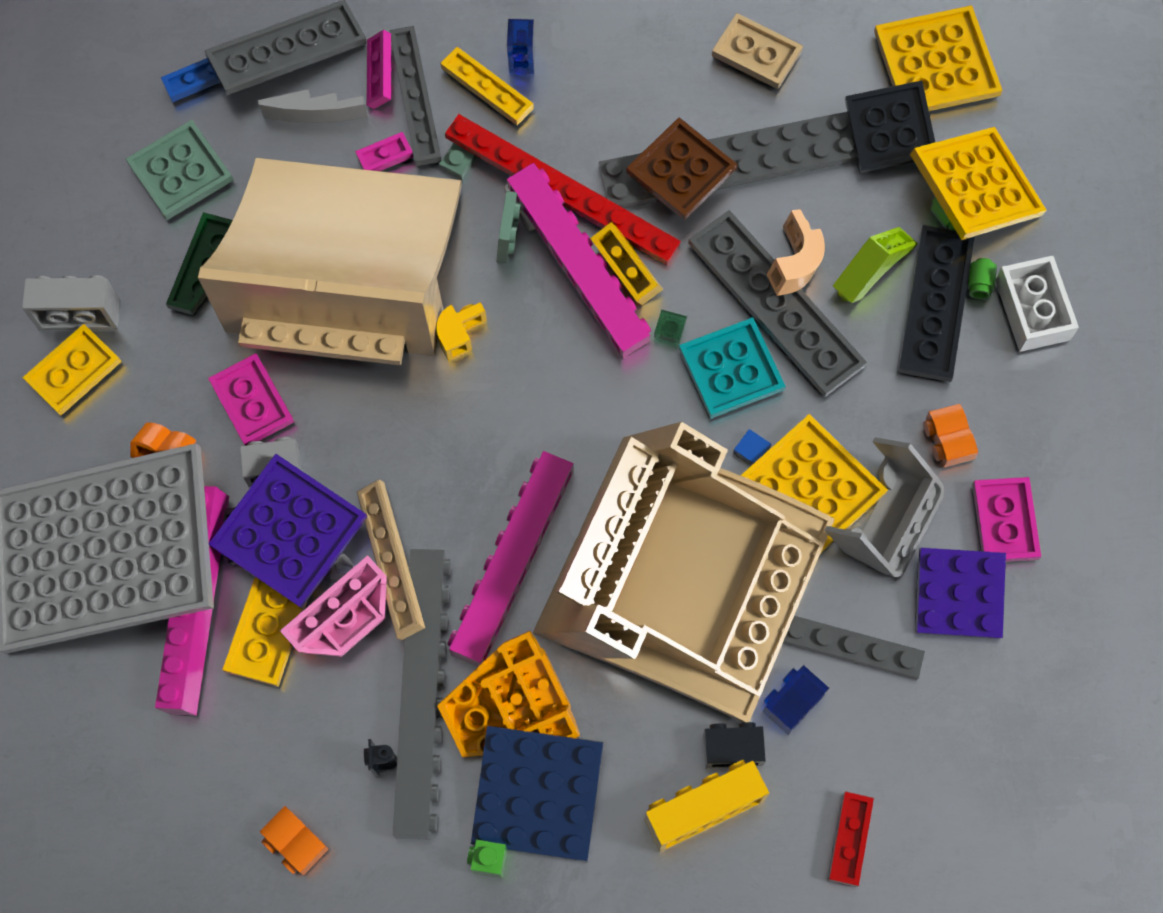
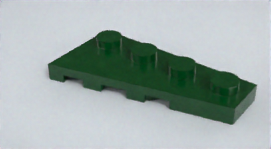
(187, 290)

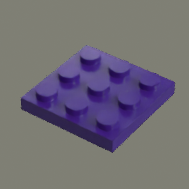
(960, 592)

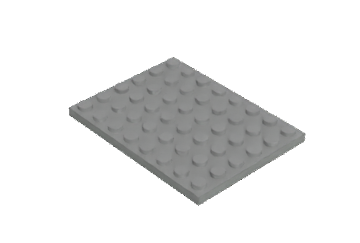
(104, 549)

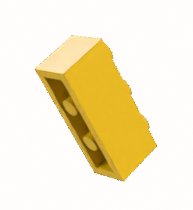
(626, 263)

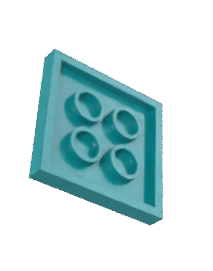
(731, 367)

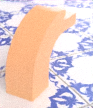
(795, 271)

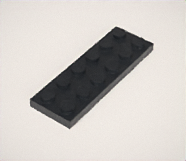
(936, 304)

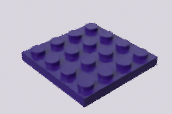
(288, 530)

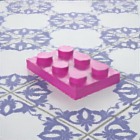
(251, 400)
(1007, 518)

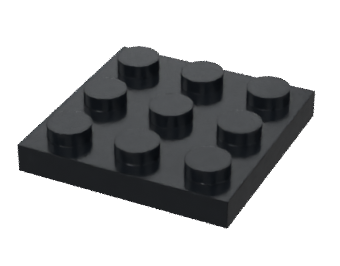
(889, 125)

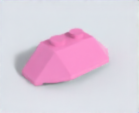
(341, 613)

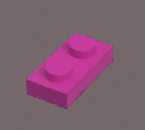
(385, 153)

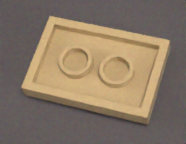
(757, 51)

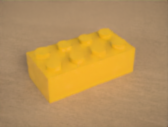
(706, 805)

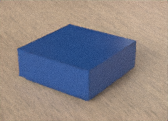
(751, 447)

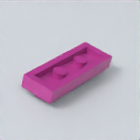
(378, 69)

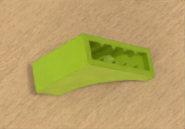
(872, 261)

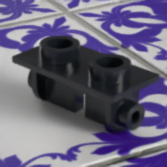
(379, 758)

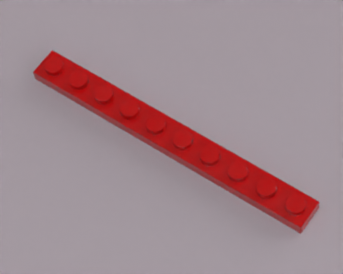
(575, 195)

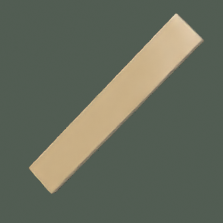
(391, 560)

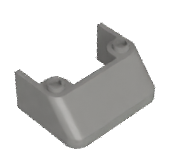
(899, 516)

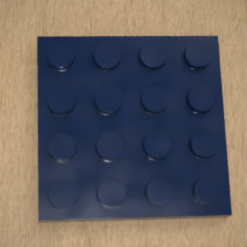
(537, 792)

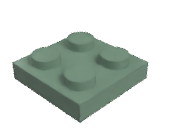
(508, 227)

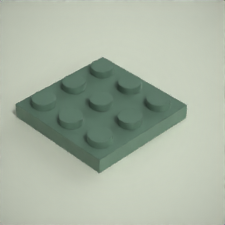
(179, 169)

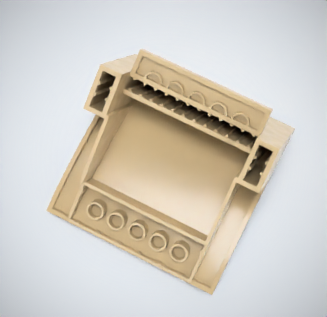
(334, 261)
(685, 571)

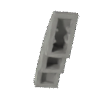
(320, 109)

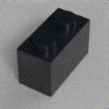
(730, 745)

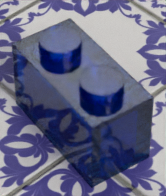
(521, 46)
(795, 699)

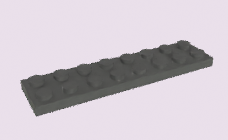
(788, 318)

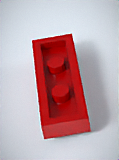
(851, 839)

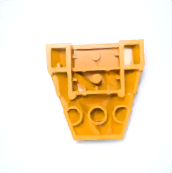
(508, 691)

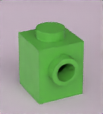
(487, 858)

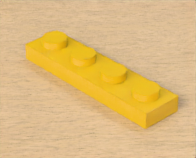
(487, 85)

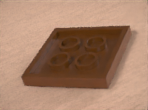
(681, 168)

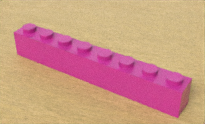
(579, 261)
(511, 559)
(189, 633)

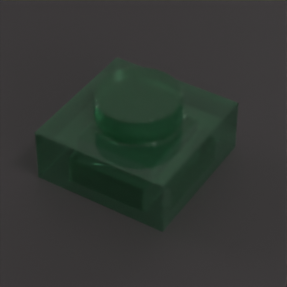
(670, 326)

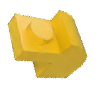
(453, 328)

